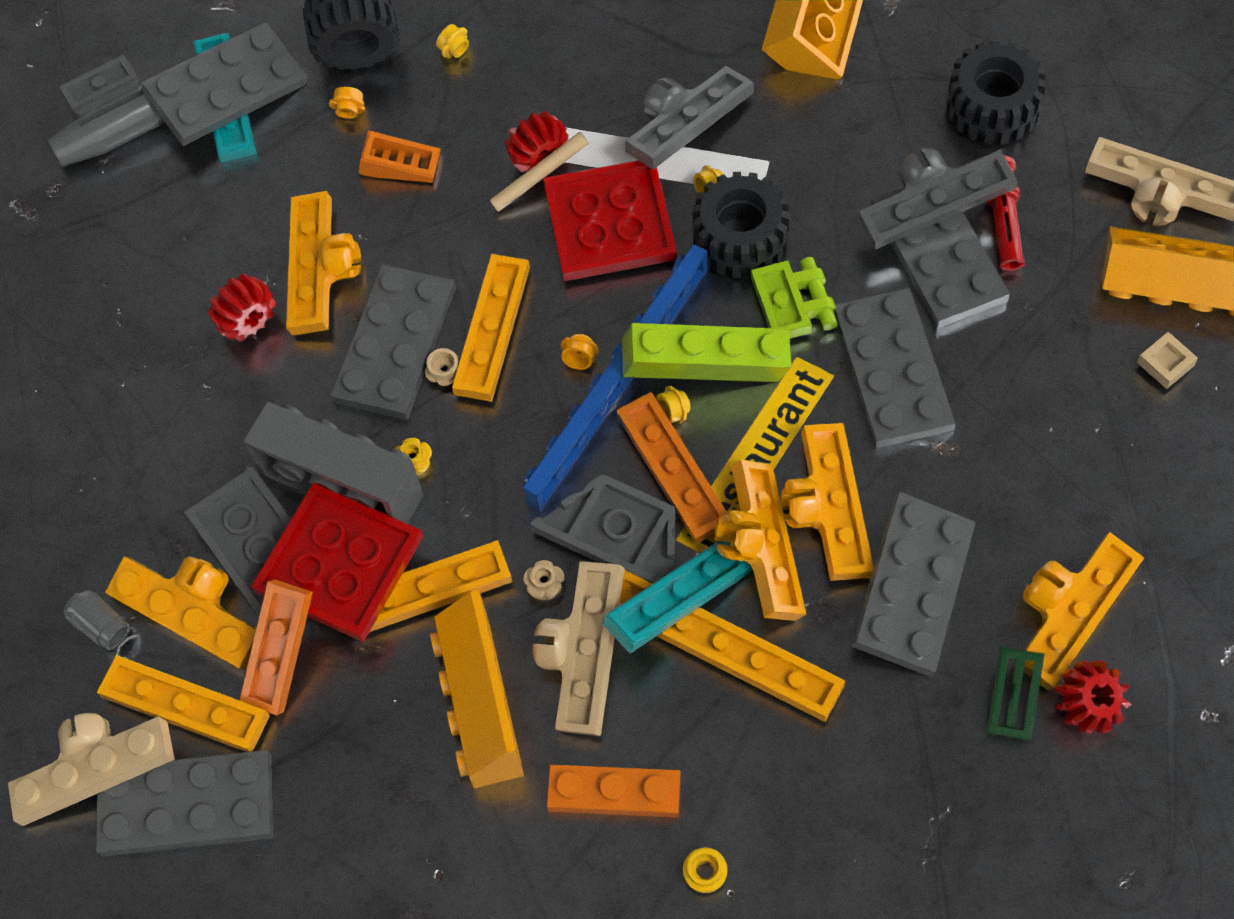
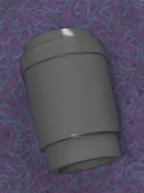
(96, 619)

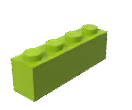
(706, 352)

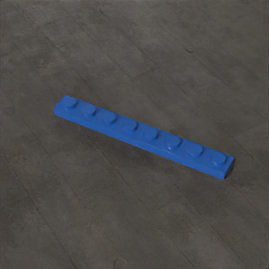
(608, 387)

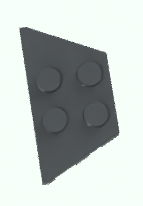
(615, 527)

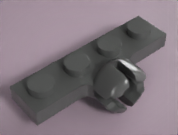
(684, 113)
(935, 194)

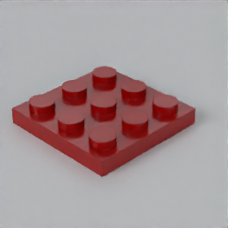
(609, 219)
(344, 557)

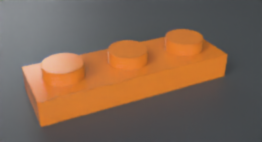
(276, 646)
(614, 791)

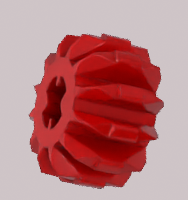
(535, 140)
(241, 307)
(1106, 696)

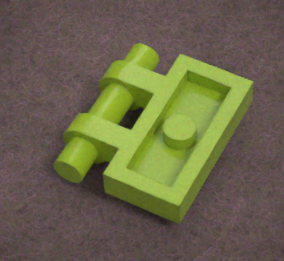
(782, 301)

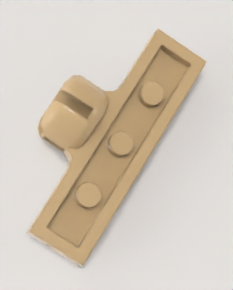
(1161, 183)
(582, 648)
(89, 764)

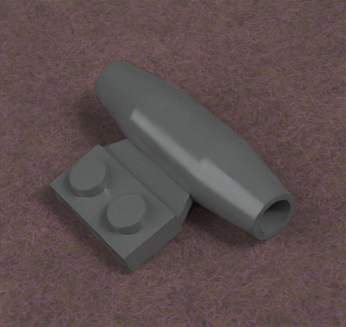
(107, 111)

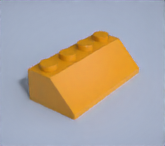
(812, 35)
(1169, 269)
(477, 693)

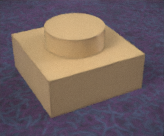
(1167, 360)

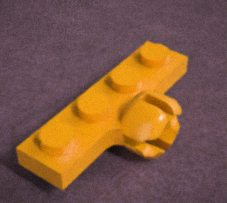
(315, 262)
(830, 502)
(762, 540)
(1075, 603)
(186, 605)

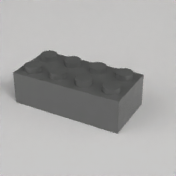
(306, 452)

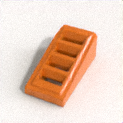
(385, 168)

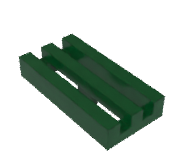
(1009, 728)

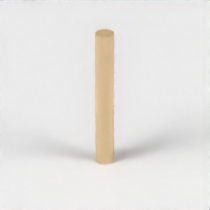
(539, 171)

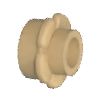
(438, 359)
(544, 590)

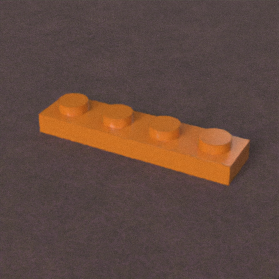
(672, 466)

